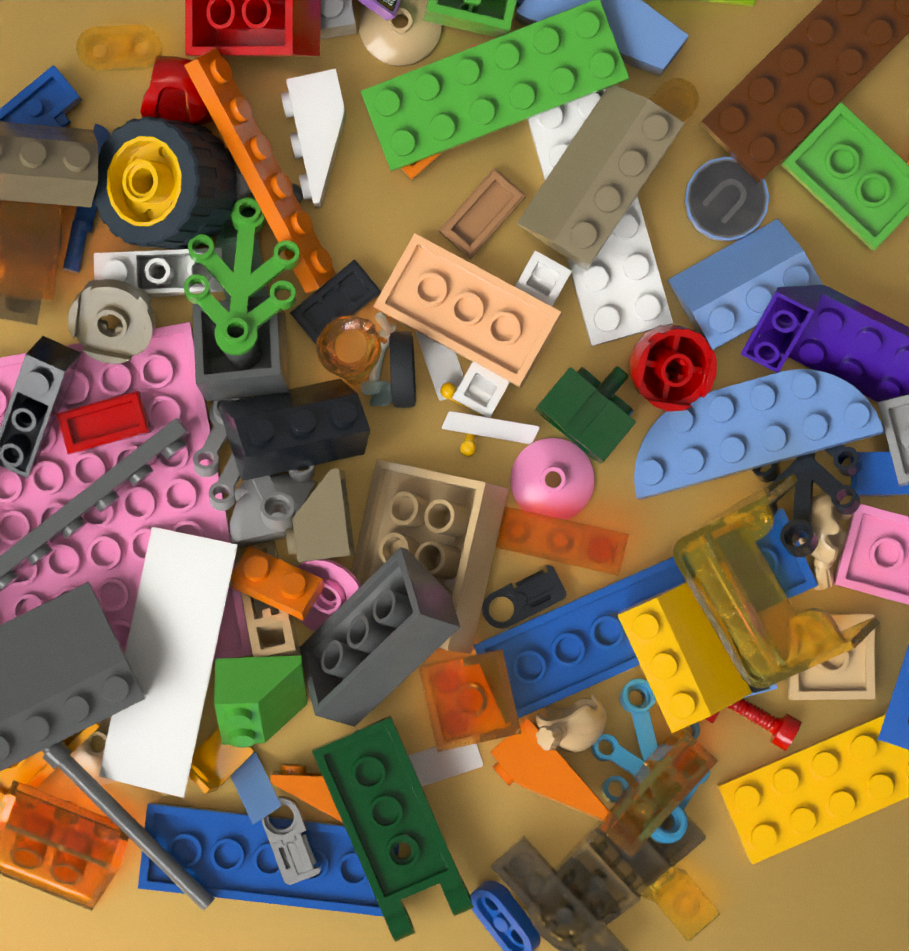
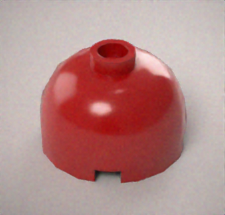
(672, 367)

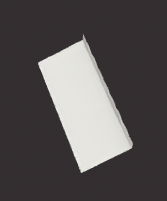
(172, 658)

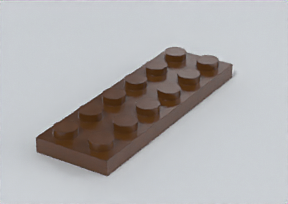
(804, 80)

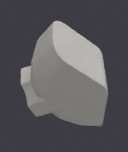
(246, 521)

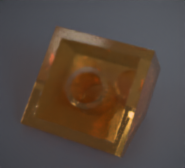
(469, 699)

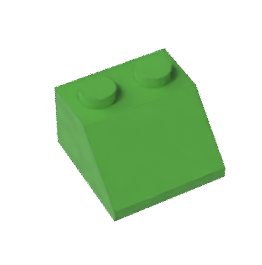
(257, 697)

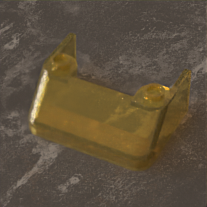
(747, 601)

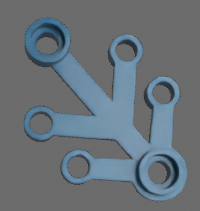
(647, 745)

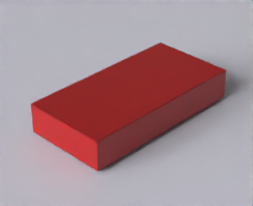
(103, 422)

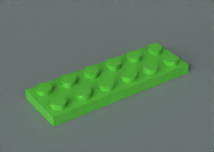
(495, 85)

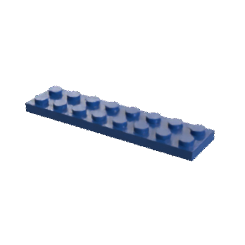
(586, 640)

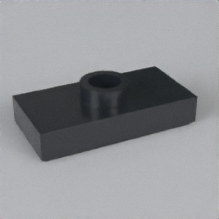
(340, 296)

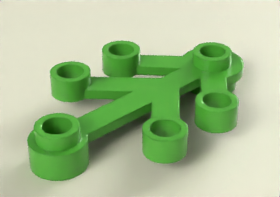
(241, 283)

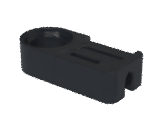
(528, 598)

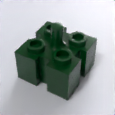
(588, 411)

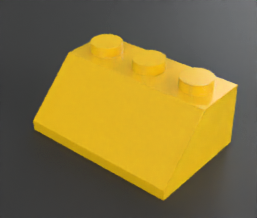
(682, 657)

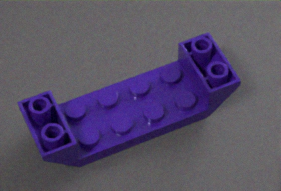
(833, 337)

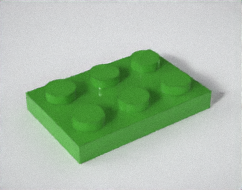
(853, 175)

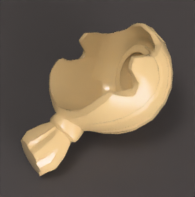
(830, 538)
(573, 727)

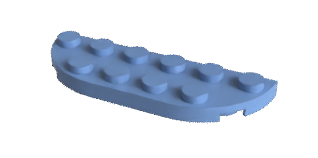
(752, 428)

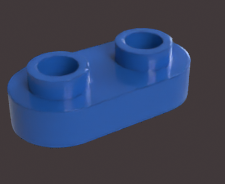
(504, 917)

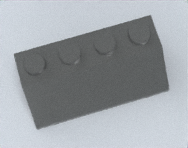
(376, 639)

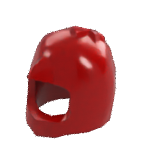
(174, 93)

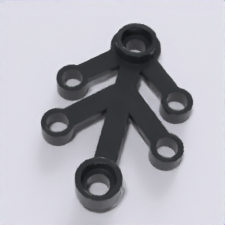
(808, 471)

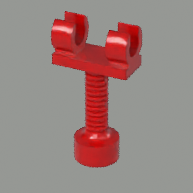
(781, 729)

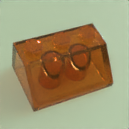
(58, 845)

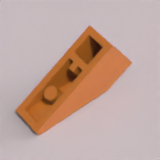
(544, 772)

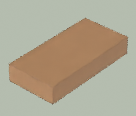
(482, 213)

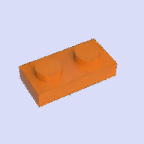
(276, 583)

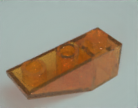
(562, 541)

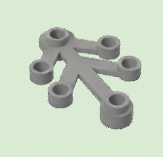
(271, 499)

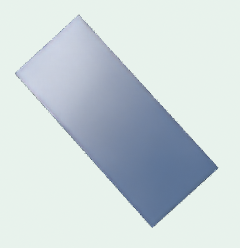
(255, 789)

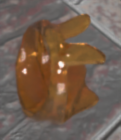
(357, 371)

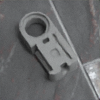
(292, 846)

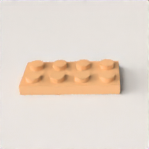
(468, 310)

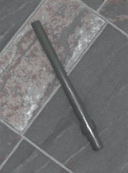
(59, 756)

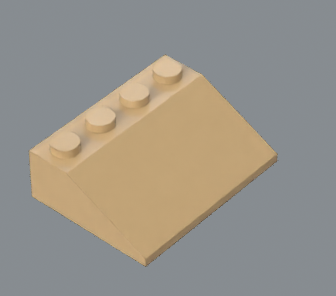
(444, 524)

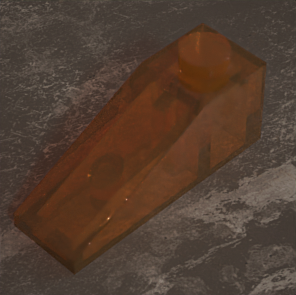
(657, 790)

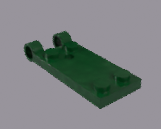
(386, 806)

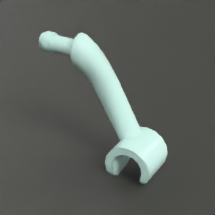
(380, 390)

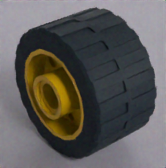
(164, 183)

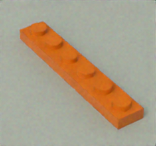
(259, 167)

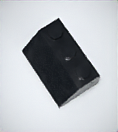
(295, 428)

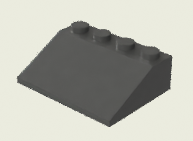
(60, 674)

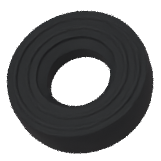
(402, 369)

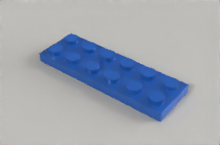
(238, 863)

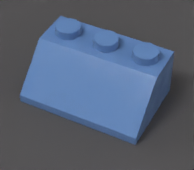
(734, 286)

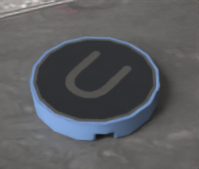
(725, 200)

